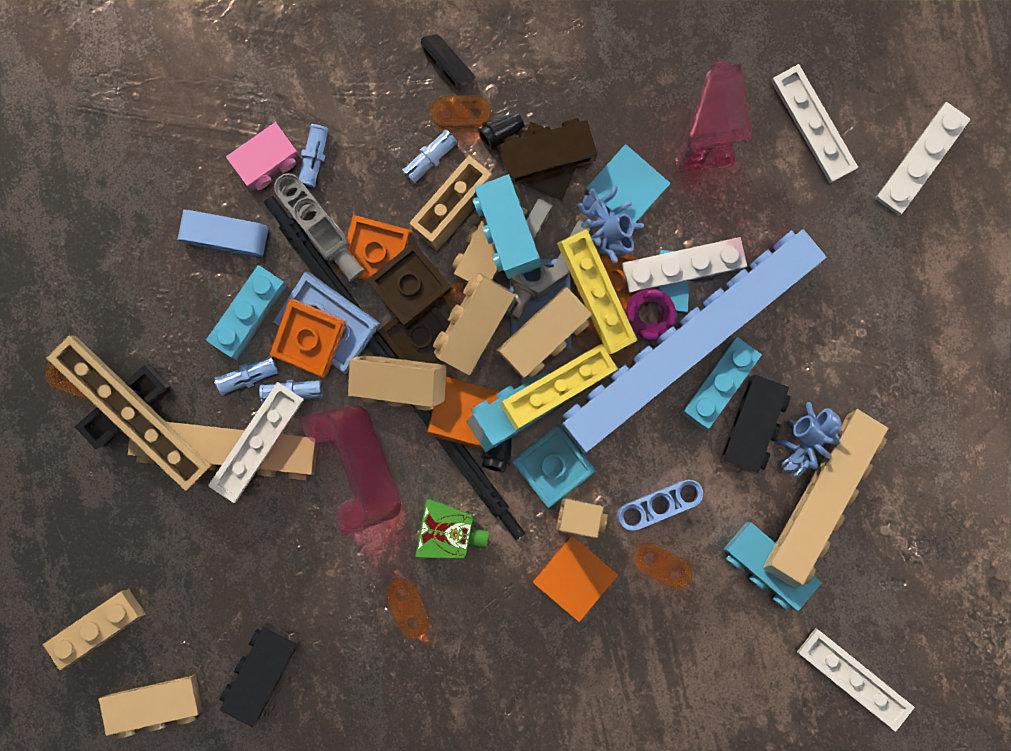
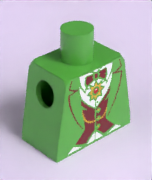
(447, 532)

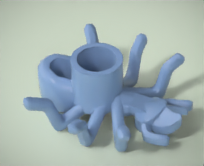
(613, 227)
(813, 433)

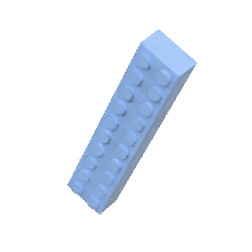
(697, 337)

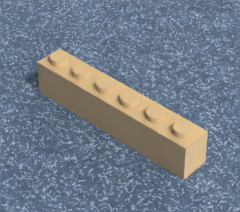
(129, 411)
(289, 454)
(825, 500)

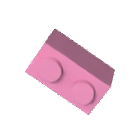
(263, 157)

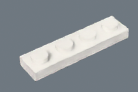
(814, 123)
(922, 158)
(684, 265)
(256, 442)
(855, 679)

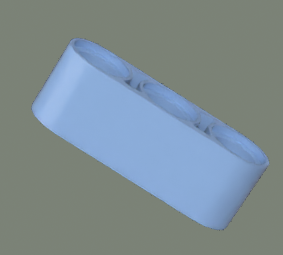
(223, 233)
(674, 505)

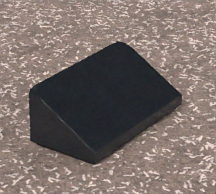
(447, 61)

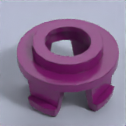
(667, 317)

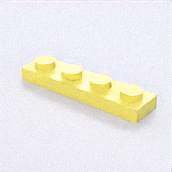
(597, 291)
(558, 386)

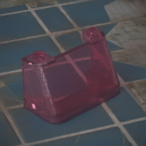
(715, 121)
(364, 464)

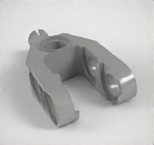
(321, 230)
(548, 276)

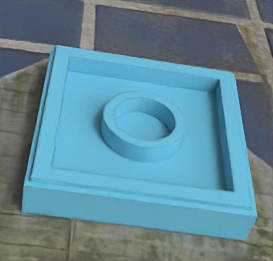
(634, 181)
(553, 466)

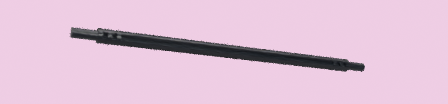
(380, 348)

